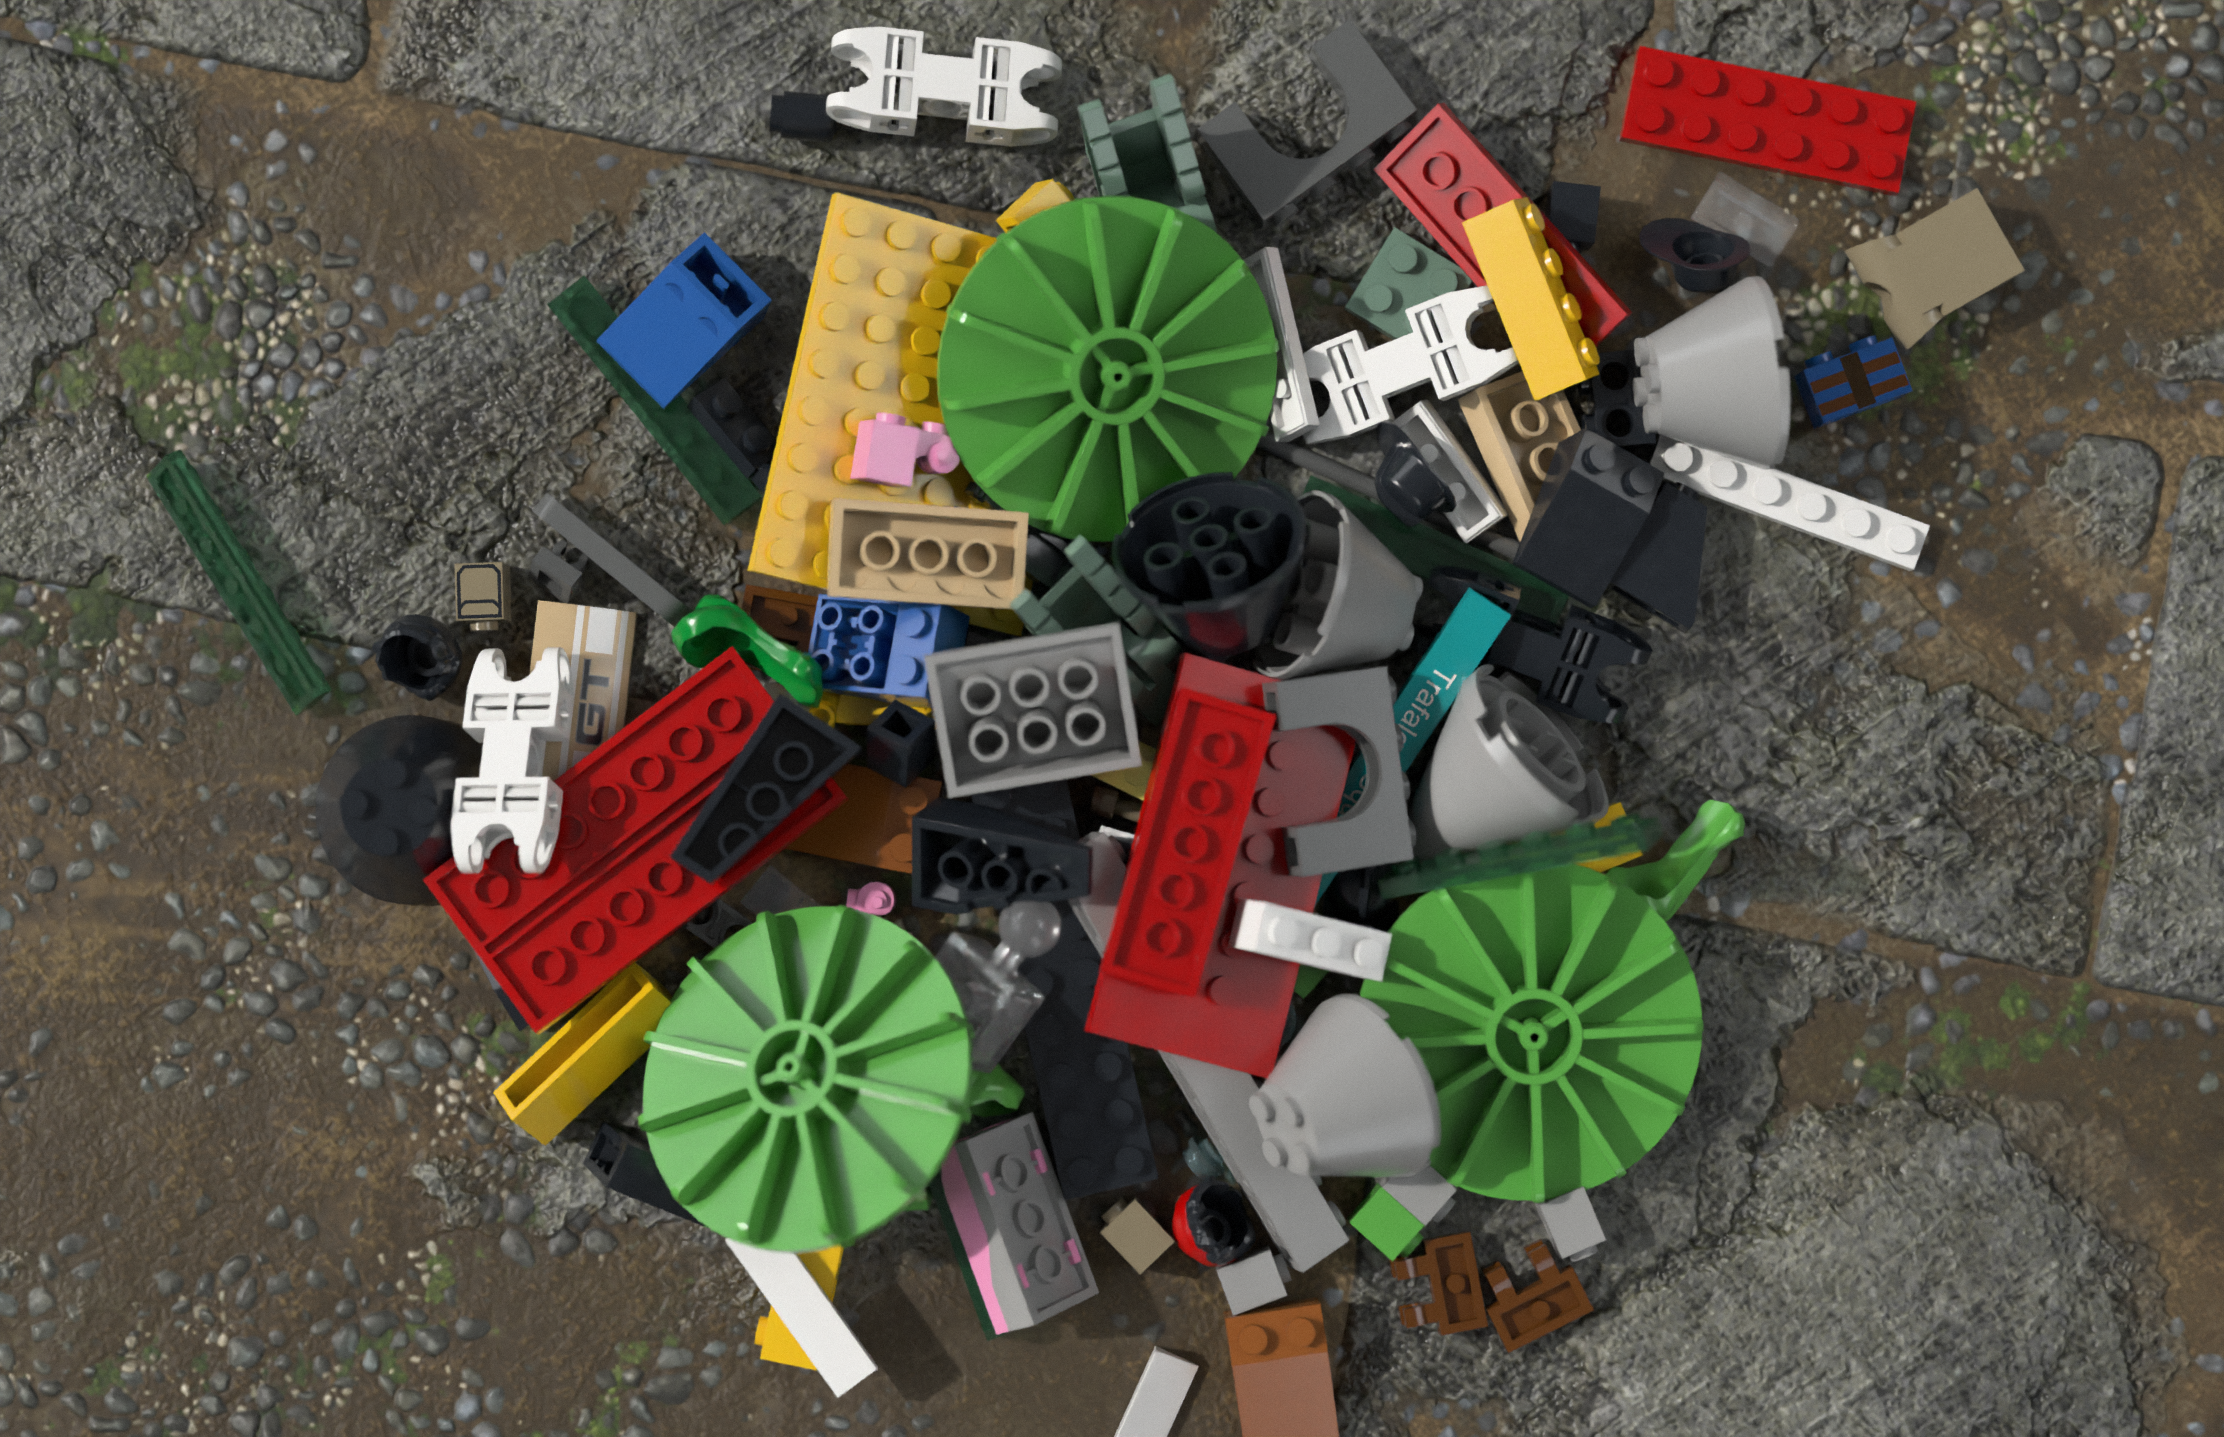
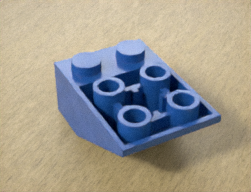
(685, 320)
(880, 646)

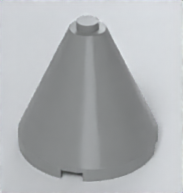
(1501, 771)

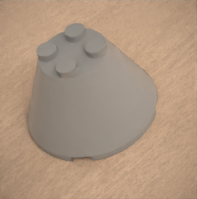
(1718, 377)
(1345, 600)
(1348, 1098)

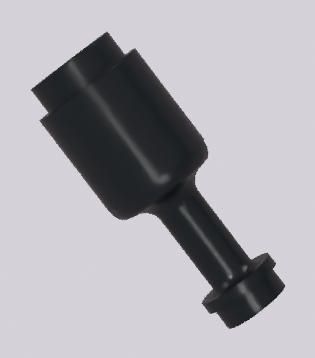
(805, 118)

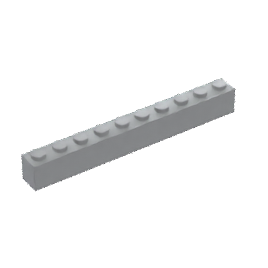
(1286, 1203)

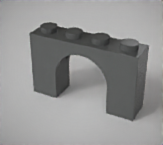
(1275, 183)
(1378, 824)

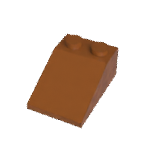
(873, 823)
(1282, 1370)

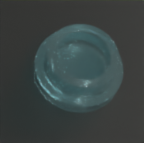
(1203, 1157)

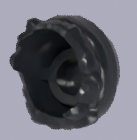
(419, 655)

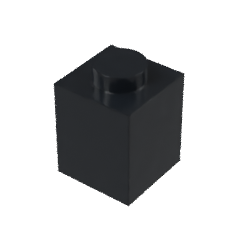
(1574, 212)
(900, 743)

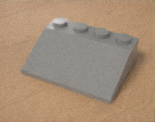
(1033, 710)

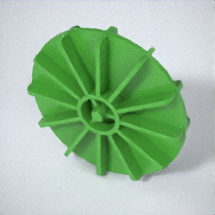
(1104, 362)
(1547, 1026)
(807, 1079)

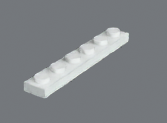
(1793, 502)

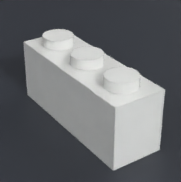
(1310, 939)

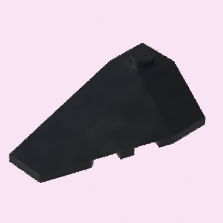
(984, 859)

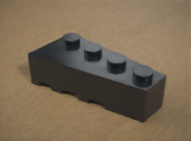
(768, 781)

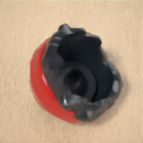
(1212, 1223)

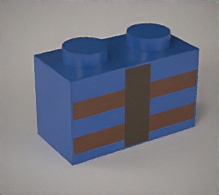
(1852, 381)

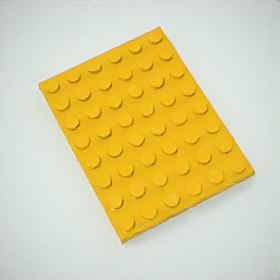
(865, 352)

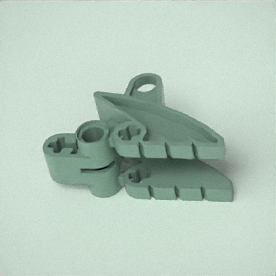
(1147, 153)
(1095, 597)

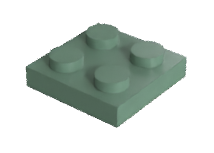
(1401, 278)

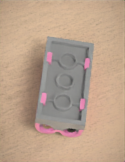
(1015, 1224)

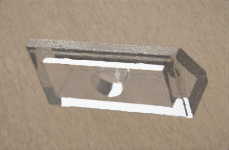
(1742, 212)

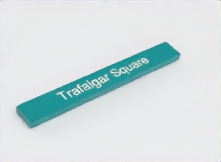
(1432, 687)

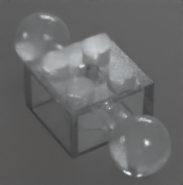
(991, 989)

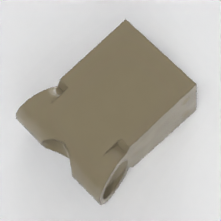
(1936, 266)

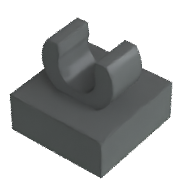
(557, 575)

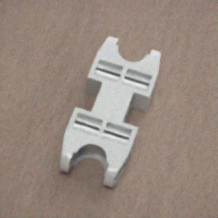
(944, 86)
(1403, 364)
(510, 792)

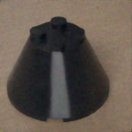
(1213, 559)
(391, 803)

